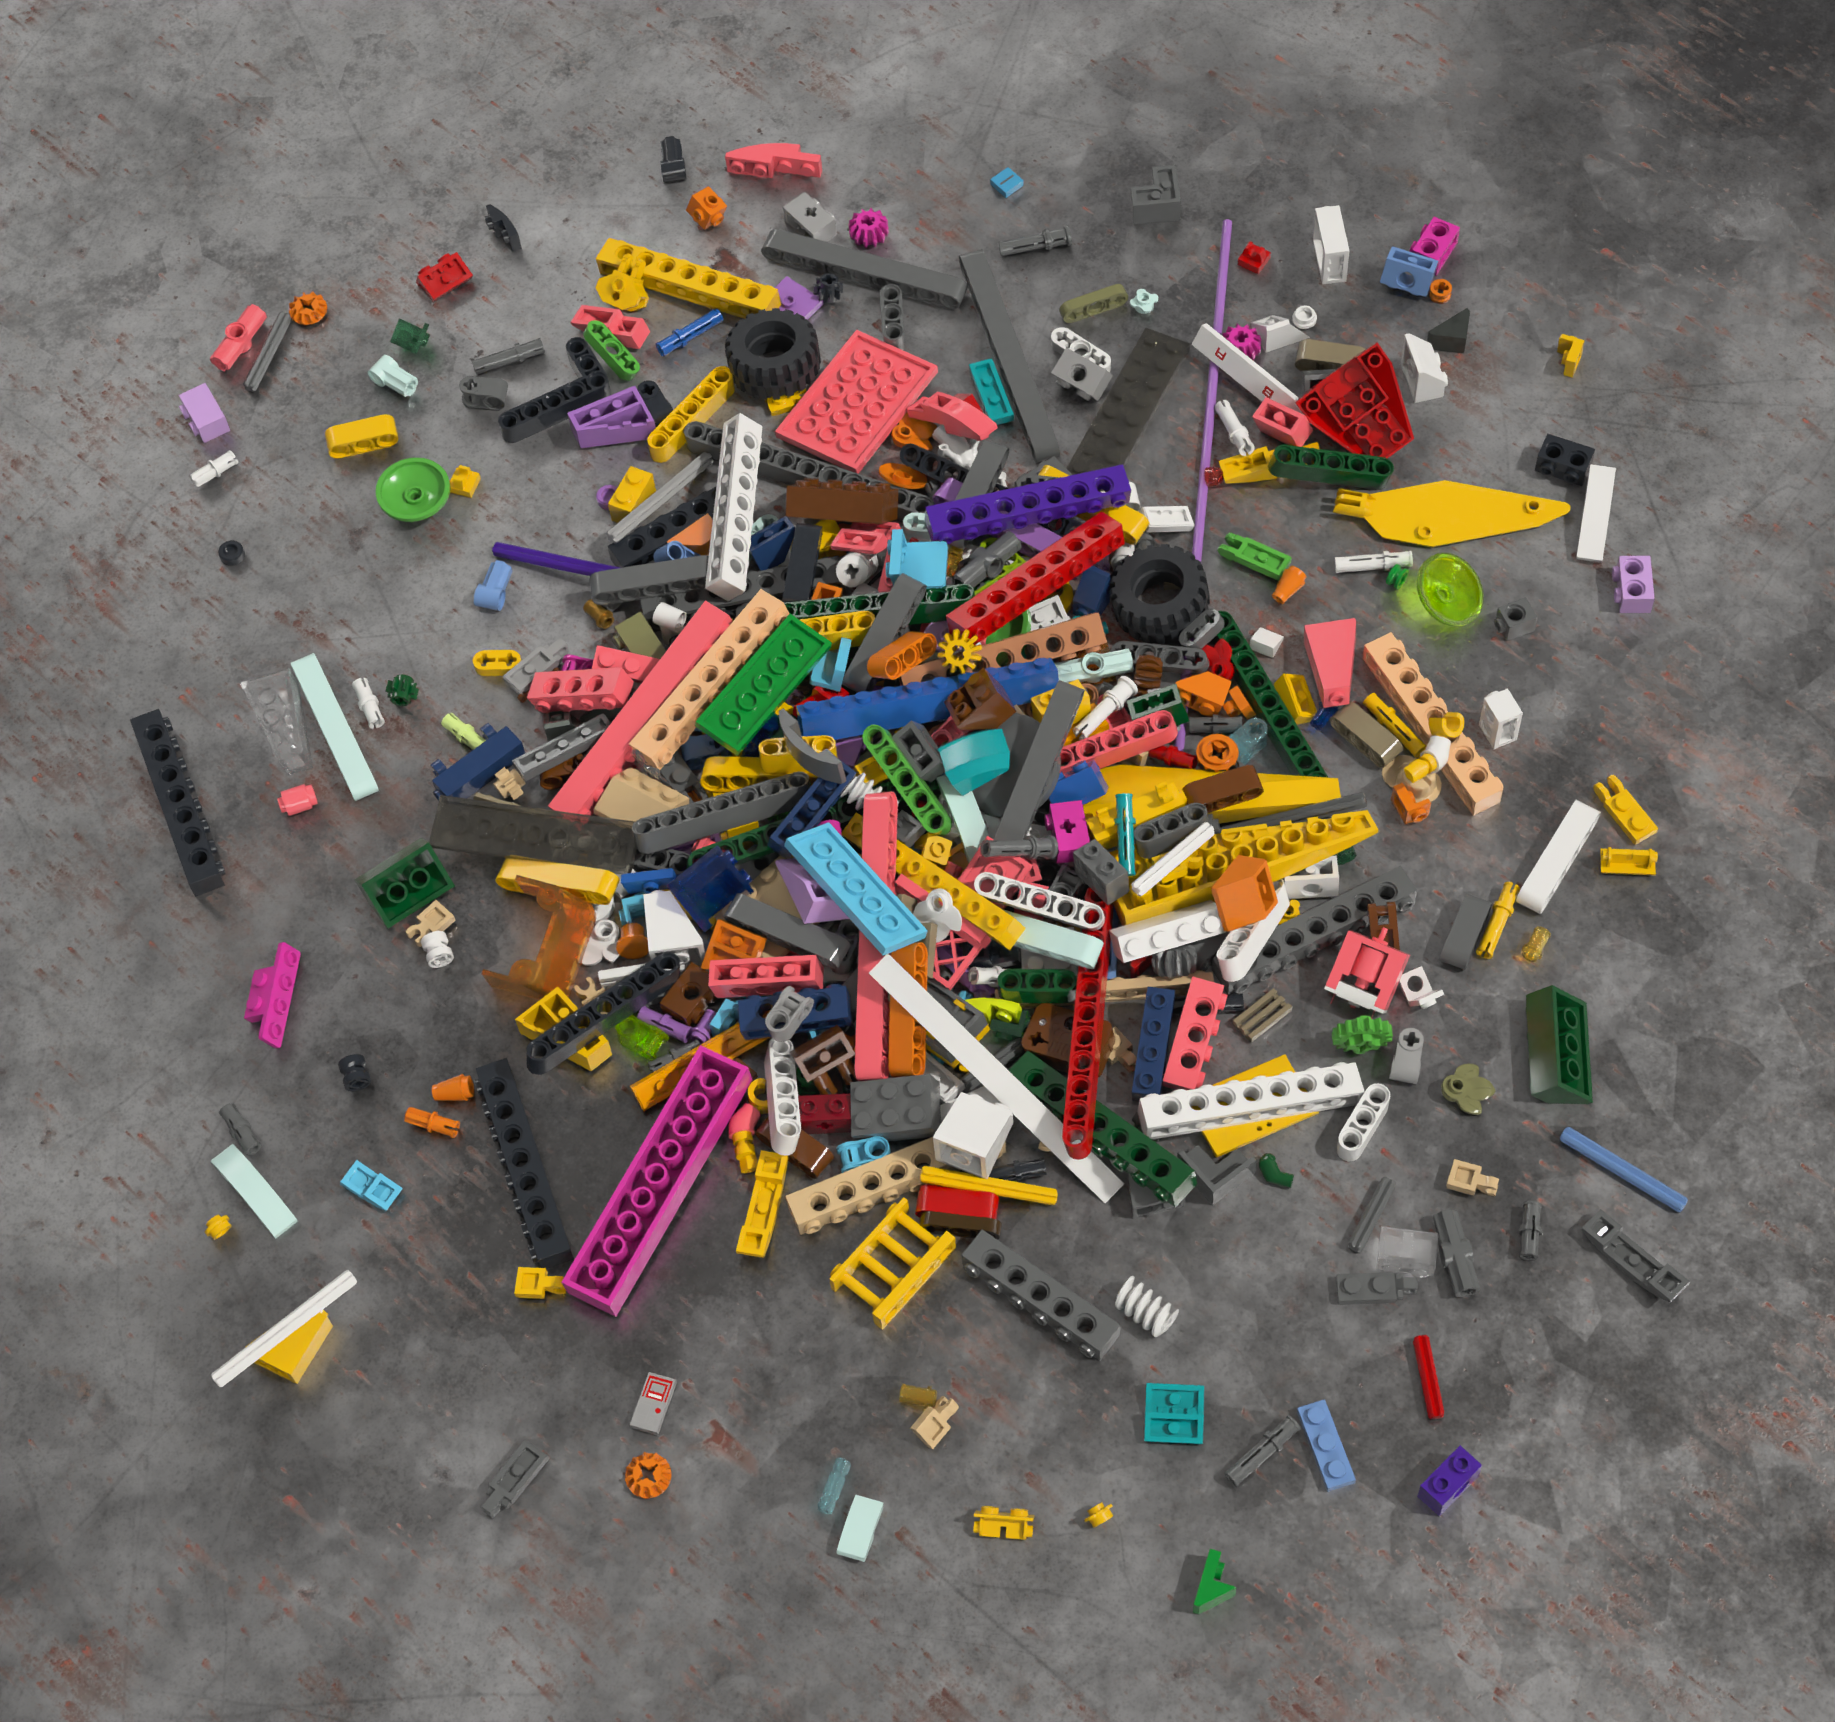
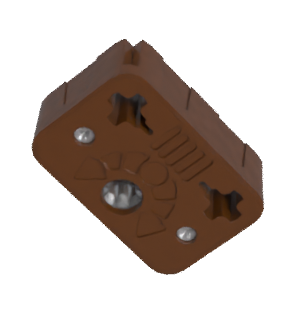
(1051, 1035)

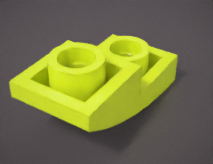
(1002, 1009)

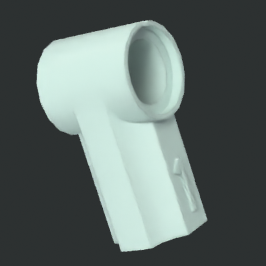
(388, 373)

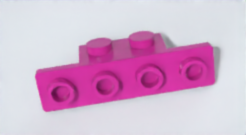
(272, 995)

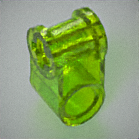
(643, 1040)

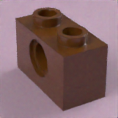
(691, 982)

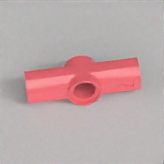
(238, 337)

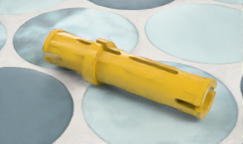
(1374, 704)
(1501, 911)

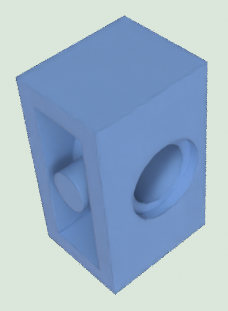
(1403, 261)

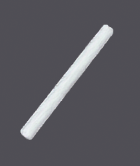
(283, 1328)

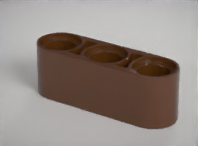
(1225, 788)
(809, 1155)

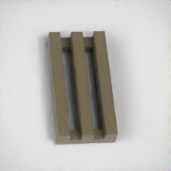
(1278, 1001)

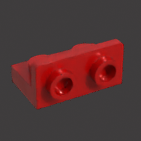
(444, 276)

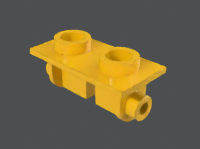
(1628, 861)
(992, 1520)

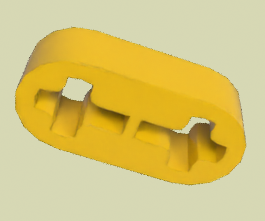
(497, 662)

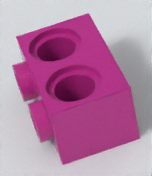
(1437, 241)

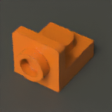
(1406, 805)

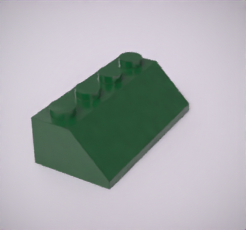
(1558, 1047)

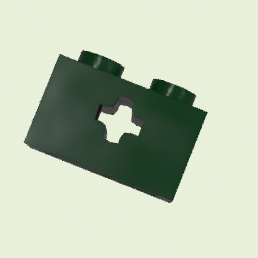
(1162, 699)

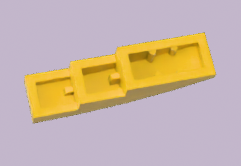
(1250, 467)

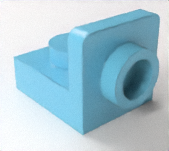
(725, 1017)

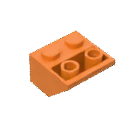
(1244, 893)

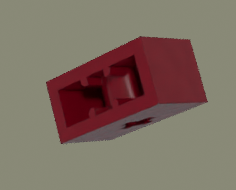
(825, 1113)

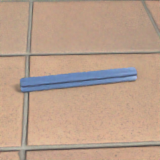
(1623, 1169)

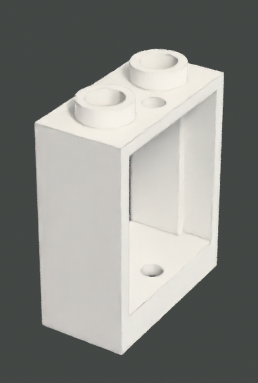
(1330, 244)

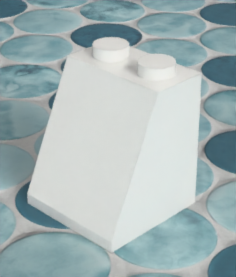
(671, 930)
(972, 1134)

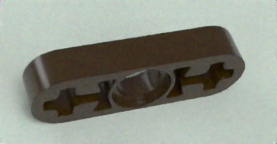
(959, 1225)

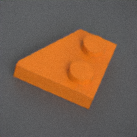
(732, 943)

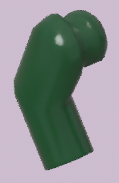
(1272, 1172)

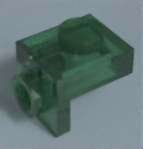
(410, 336)
(1007, 1030)

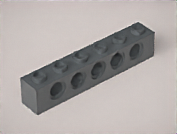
(988, 1249)

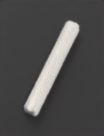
(1172, 859)

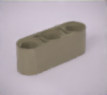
(1323, 355)
(1366, 734)

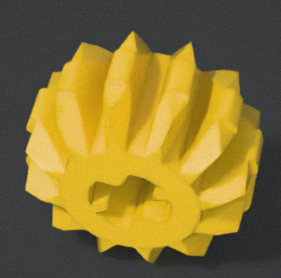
(950, 648)

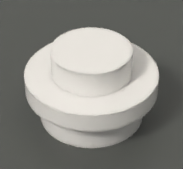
(1304, 317)

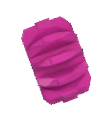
(868, 228)
(1244, 339)

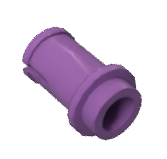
(702, 1030)

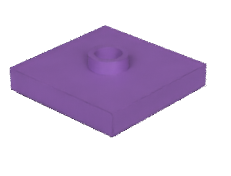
(797, 298)

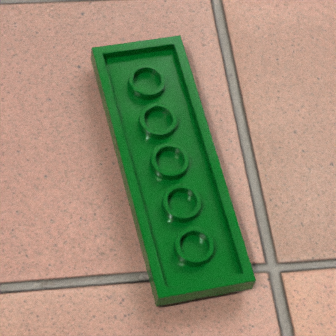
(763, 684)

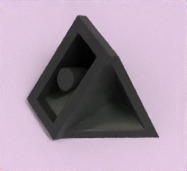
(558, 723)

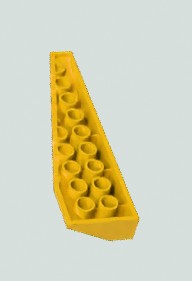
(1285, 847)

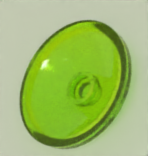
(1450, 589)

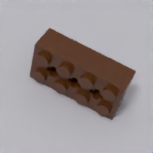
(842, 501)

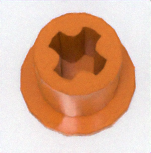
(633, 941)

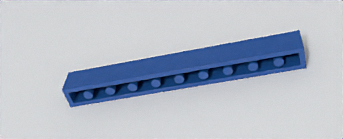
(916, 701)

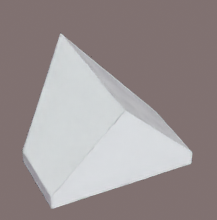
(1277, 332)

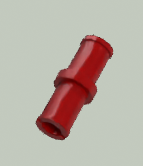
(1173, 756)

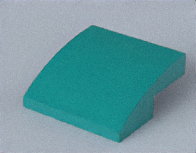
(1174, 1413)

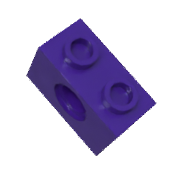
(1449, 1480)

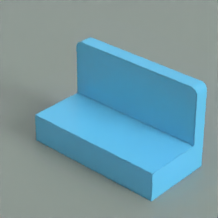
(831, 668)

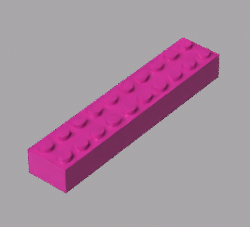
(657, 1181)

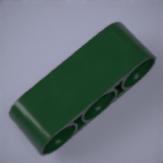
(1049, 978)

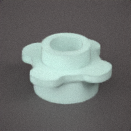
(1143, 306)

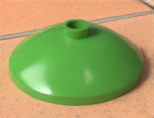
(412, 480)

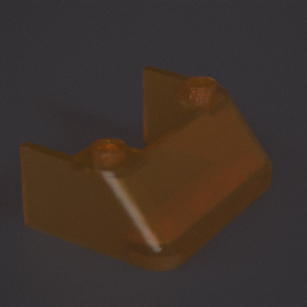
(560, 949)

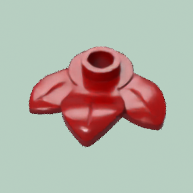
(1219, 657)

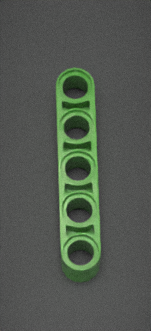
(917, 787)

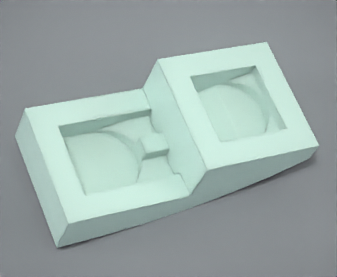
(860, 1528)

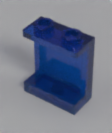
(710, 885)

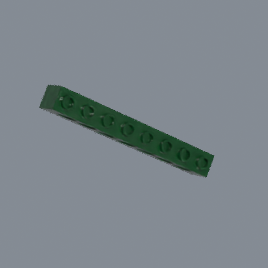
(1170, 1188)

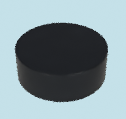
(231, 553)

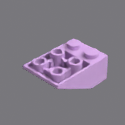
(809, 897)

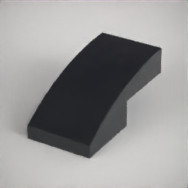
(994, 955)

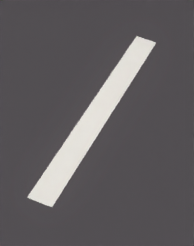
(992, 1074)

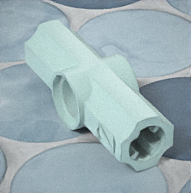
(1109, 665)

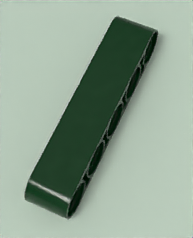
(1330, 467)

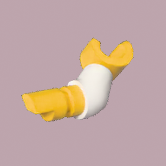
(1438, 747)

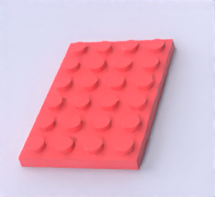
(856, 402)

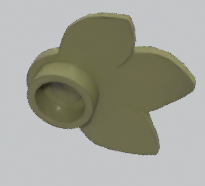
(1471, 1088)

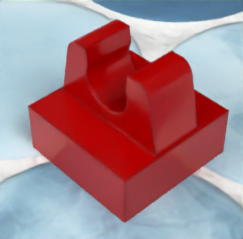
(1254, 258)

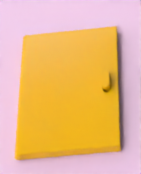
(1233, 1137)

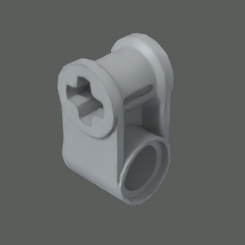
(789, 1009)
(1407, 1061)

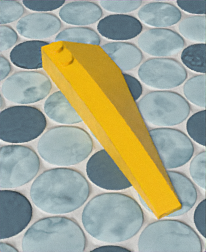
(1279, 793)

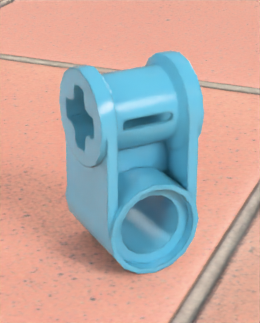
(861, 1151)

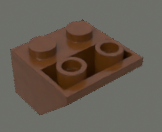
(980, 703)

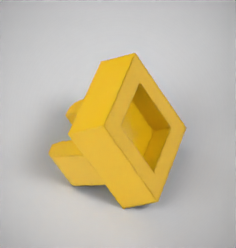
(464, 481)

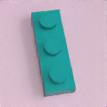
(991, 391)

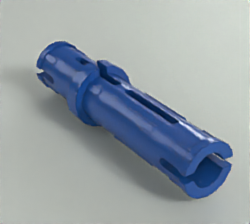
(680, 337)

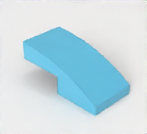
(370, 1186)

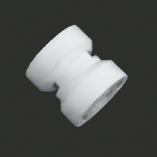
(437, 950)

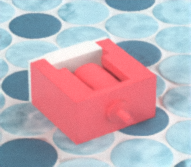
(1369, 965)

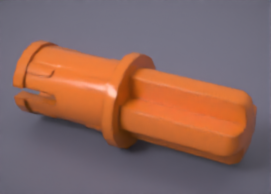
(431, 1121)

